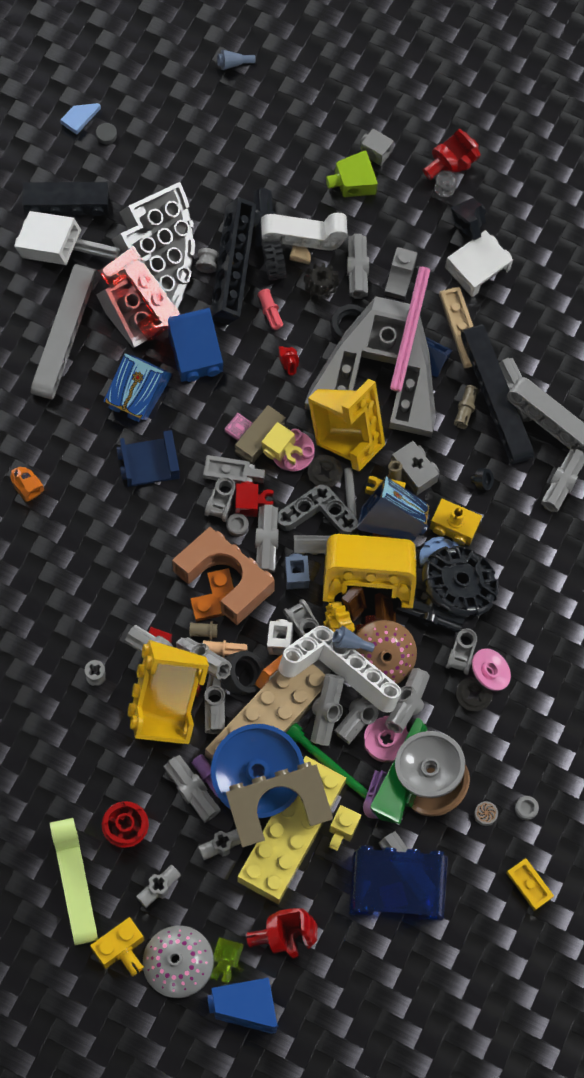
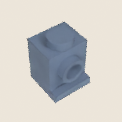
(297, 580)

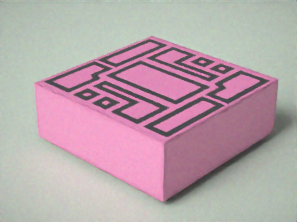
(238, 426)

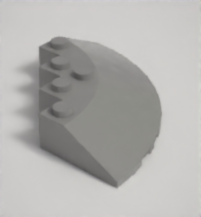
(164, 239)

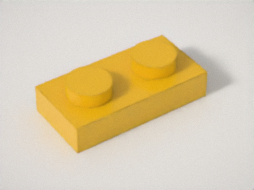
(530, 884)

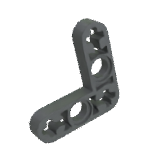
(322, 505)

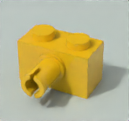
(455, 522)
(119, 945)

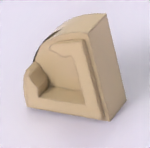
(300, 254)

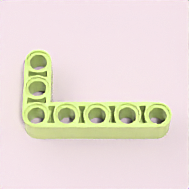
(74, 881)

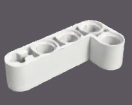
(305, 232)

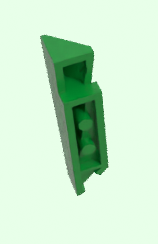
(392, 796)

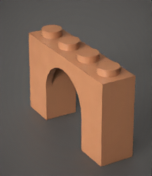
(213, 549)

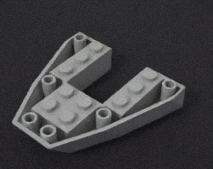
(378, 337)

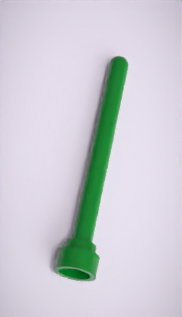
(297, 735)

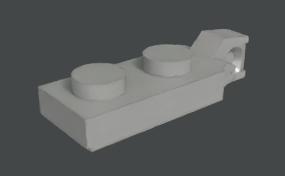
(237, 470)

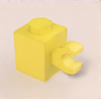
(279, 443)
(343, 826)

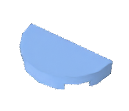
(431, 546)

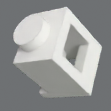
(277, 629)

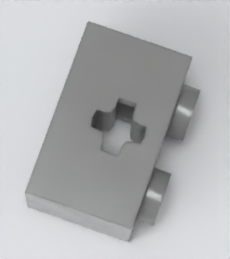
(416, 478)

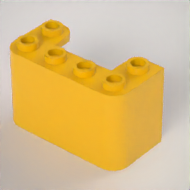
(370, 563)

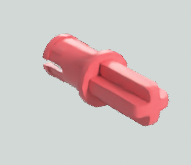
(270, 309)

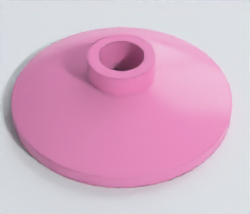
(491, 669)

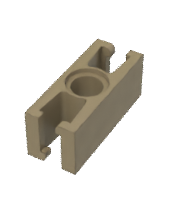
(250, 444)

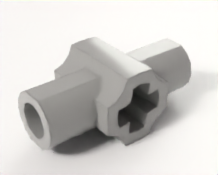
(211, 848)
(168, 877)

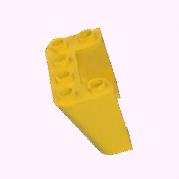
(166, 693)

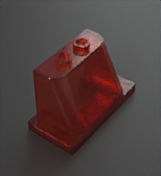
(133, 267)

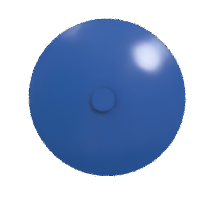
(254, 753)

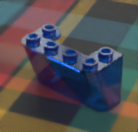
(398, 882)

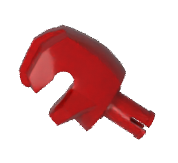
(453, 155)
(283, 929)

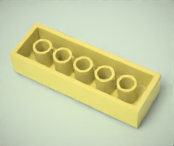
(286, 842)

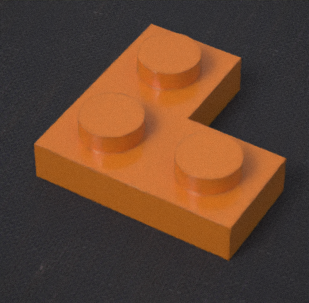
(209, 605)

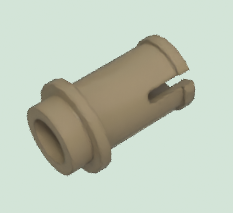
(395, 471)
(203, 630)

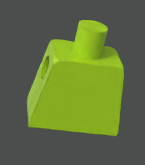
(354, 176)

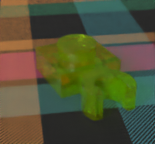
(227, 955)

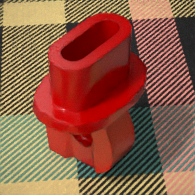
(289, 359)

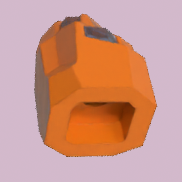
(26, 483)

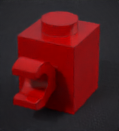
(248, 499)

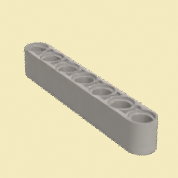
(63, 331)

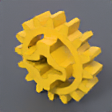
(338, 616)

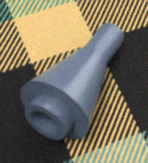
(229, 59)
(347, 639)

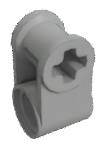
(219, 502)
(301, 617)
(461, 654)

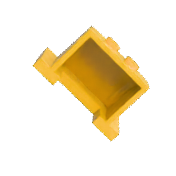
(348, 422)

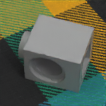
(377, 146)

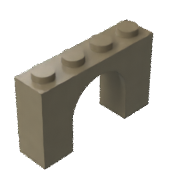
(304, 782)

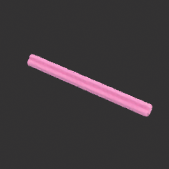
(410, 329)

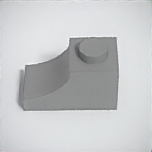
(400, 273)

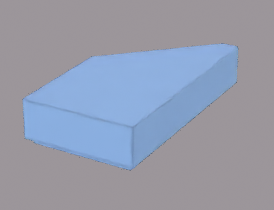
(79, 116)

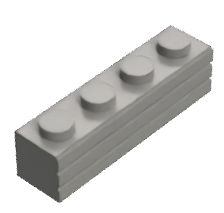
(310, 544)

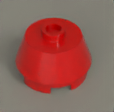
(125, 824)

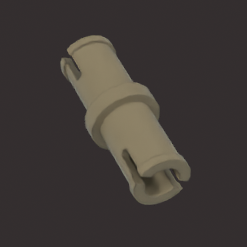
(466, 406)

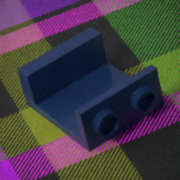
(149, 461)

